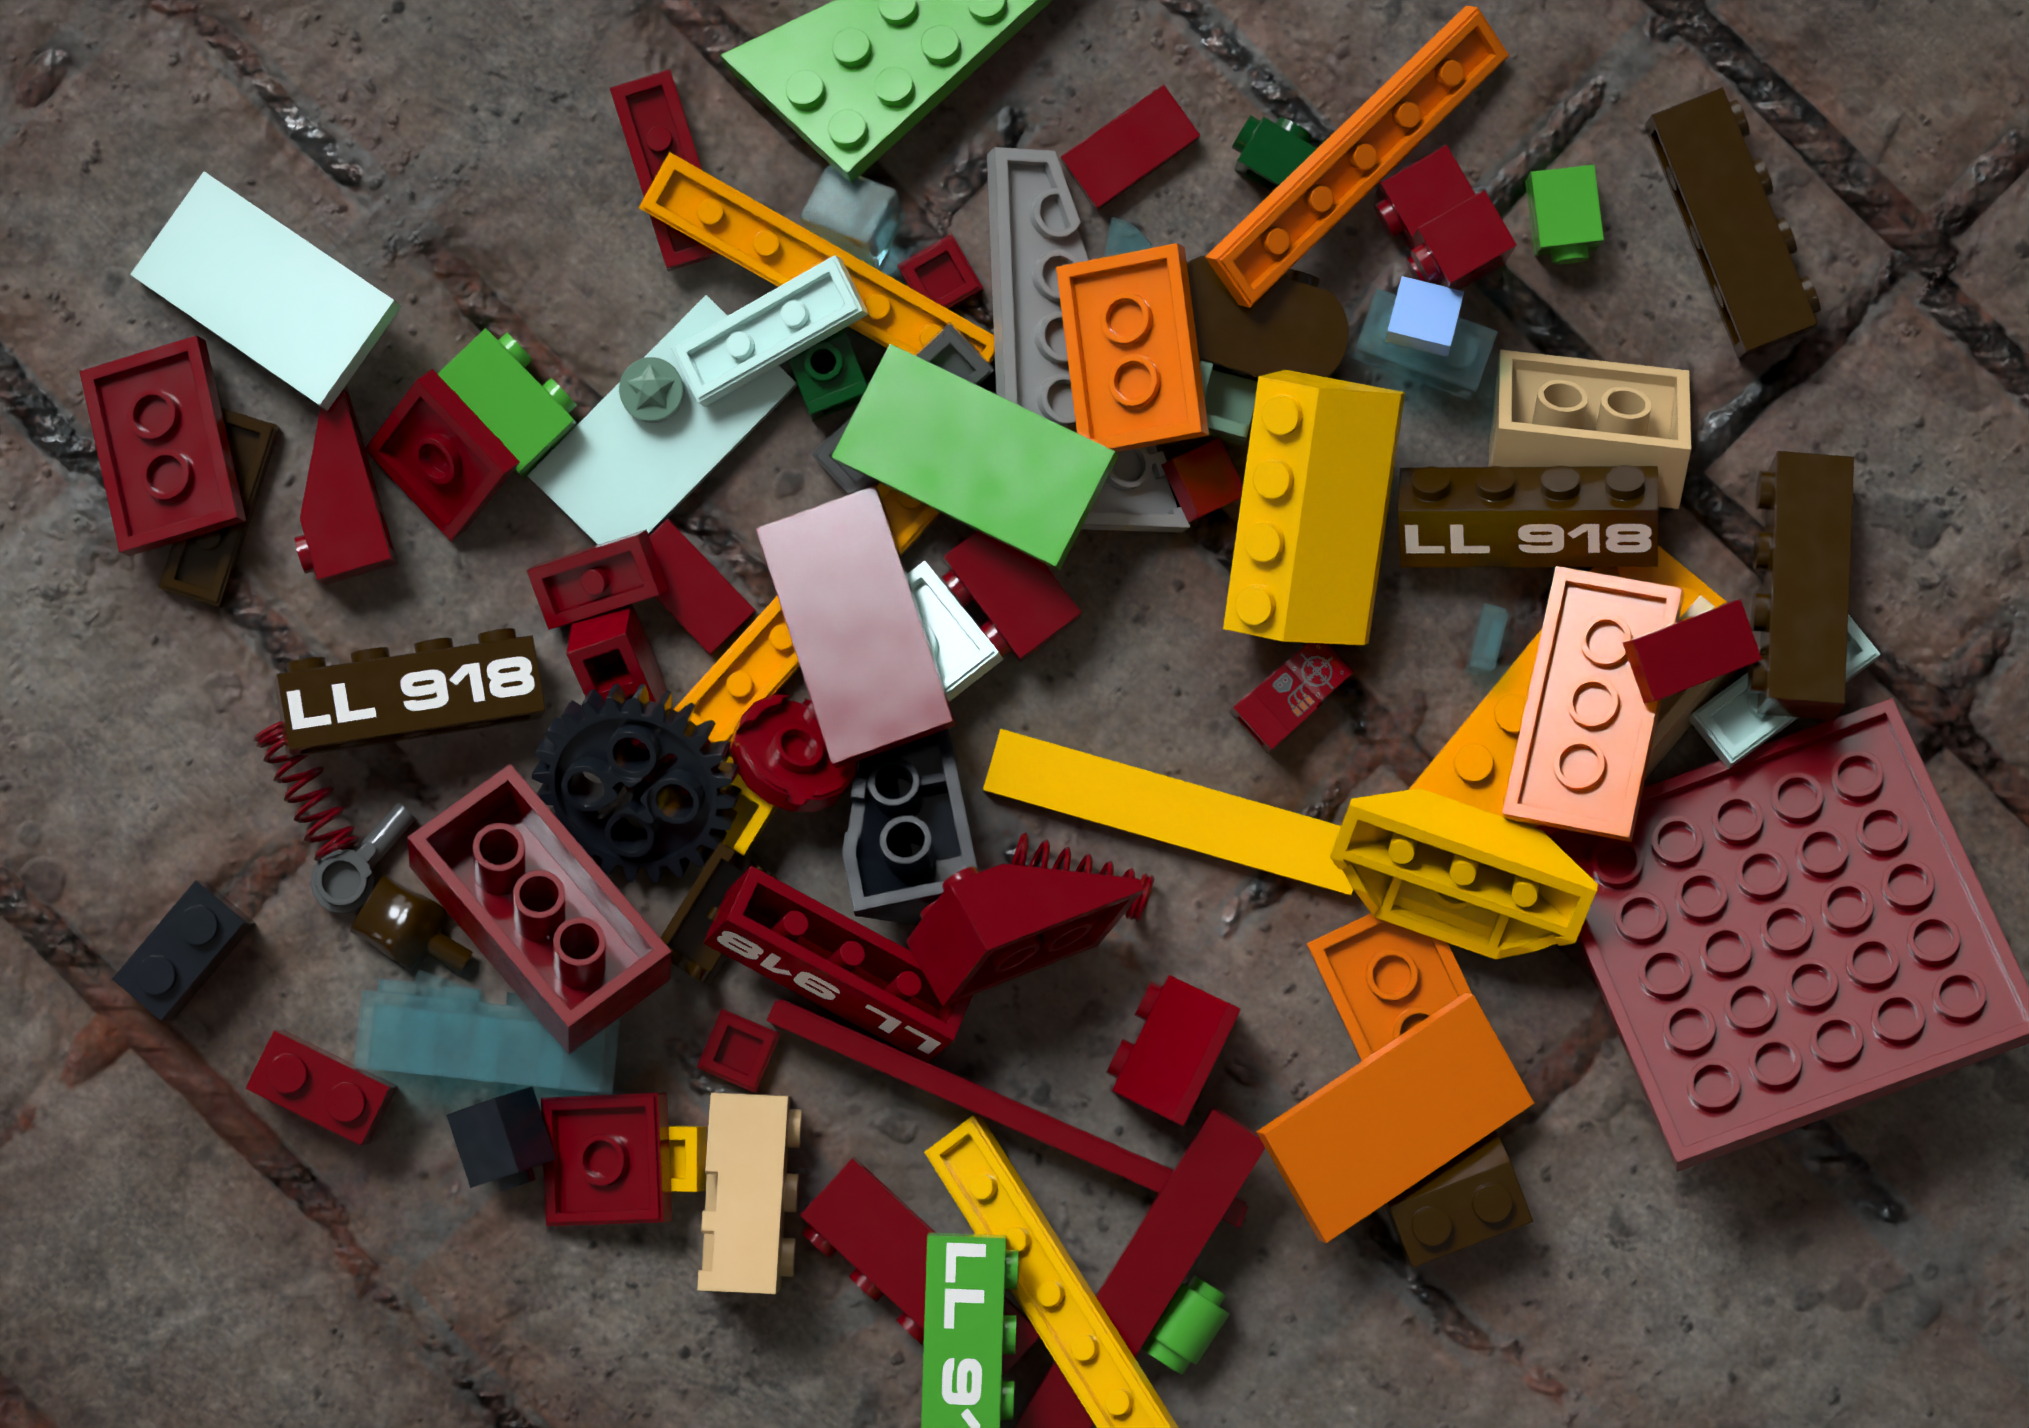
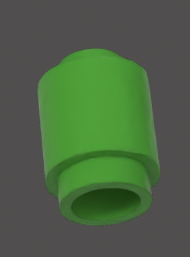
(1187, 1325)

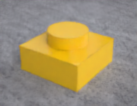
(688, 1158)

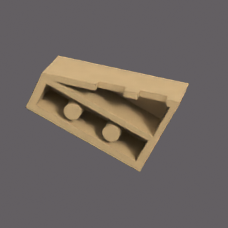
(749, 1193)

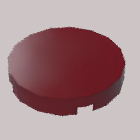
(786, 756)

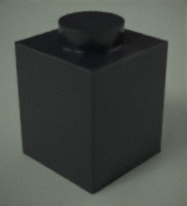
(502, 1139)

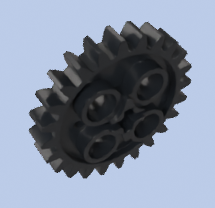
(597, 742)

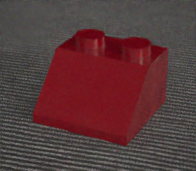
(1173, 1049)

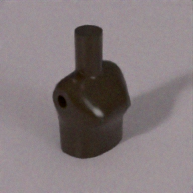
(407, 927)

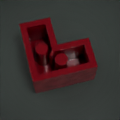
(1443, 222)

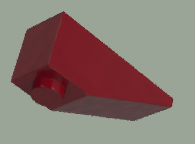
(341, 502)
(616, 651)

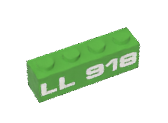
(967, 1331)

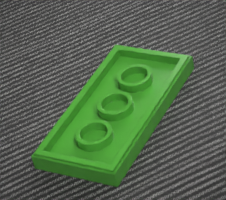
(975, 456)

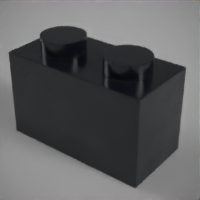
(183, 951)

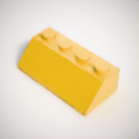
(1313, 509)

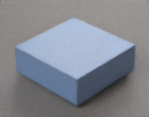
(1424, 316)

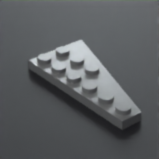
(1029, 237)

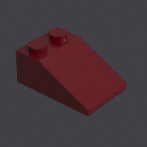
(1013, 923)

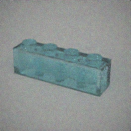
(476, 1040)

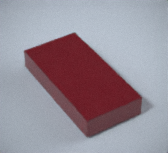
(1130, 147)
(697, 590)
(1692, 651)

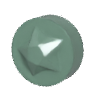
(651, 390)

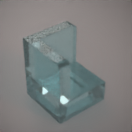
(854, 215)

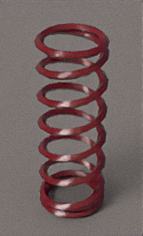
(274, 734)
(1134, 912)

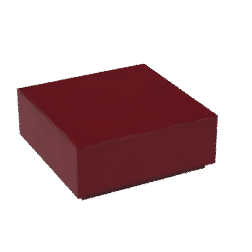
(941, 273)
(1203, 479)
(738, 1050)

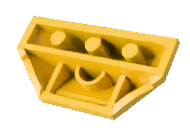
(1461, 874)

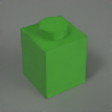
(1564, 213)

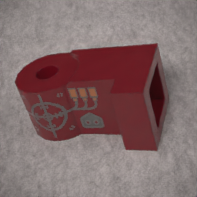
(1291, 694)

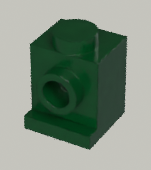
(1271, 150)
(830, 391)

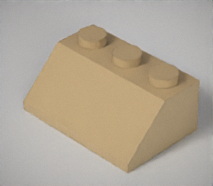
(1592, 415)

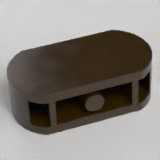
(1285, 329)

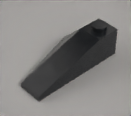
(905, 830)

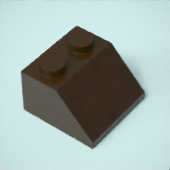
(1459, 1204)

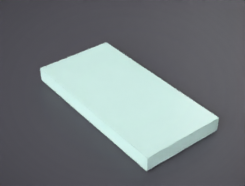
(266, 290)
(632, 474)

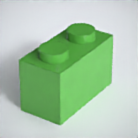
(509, 400)

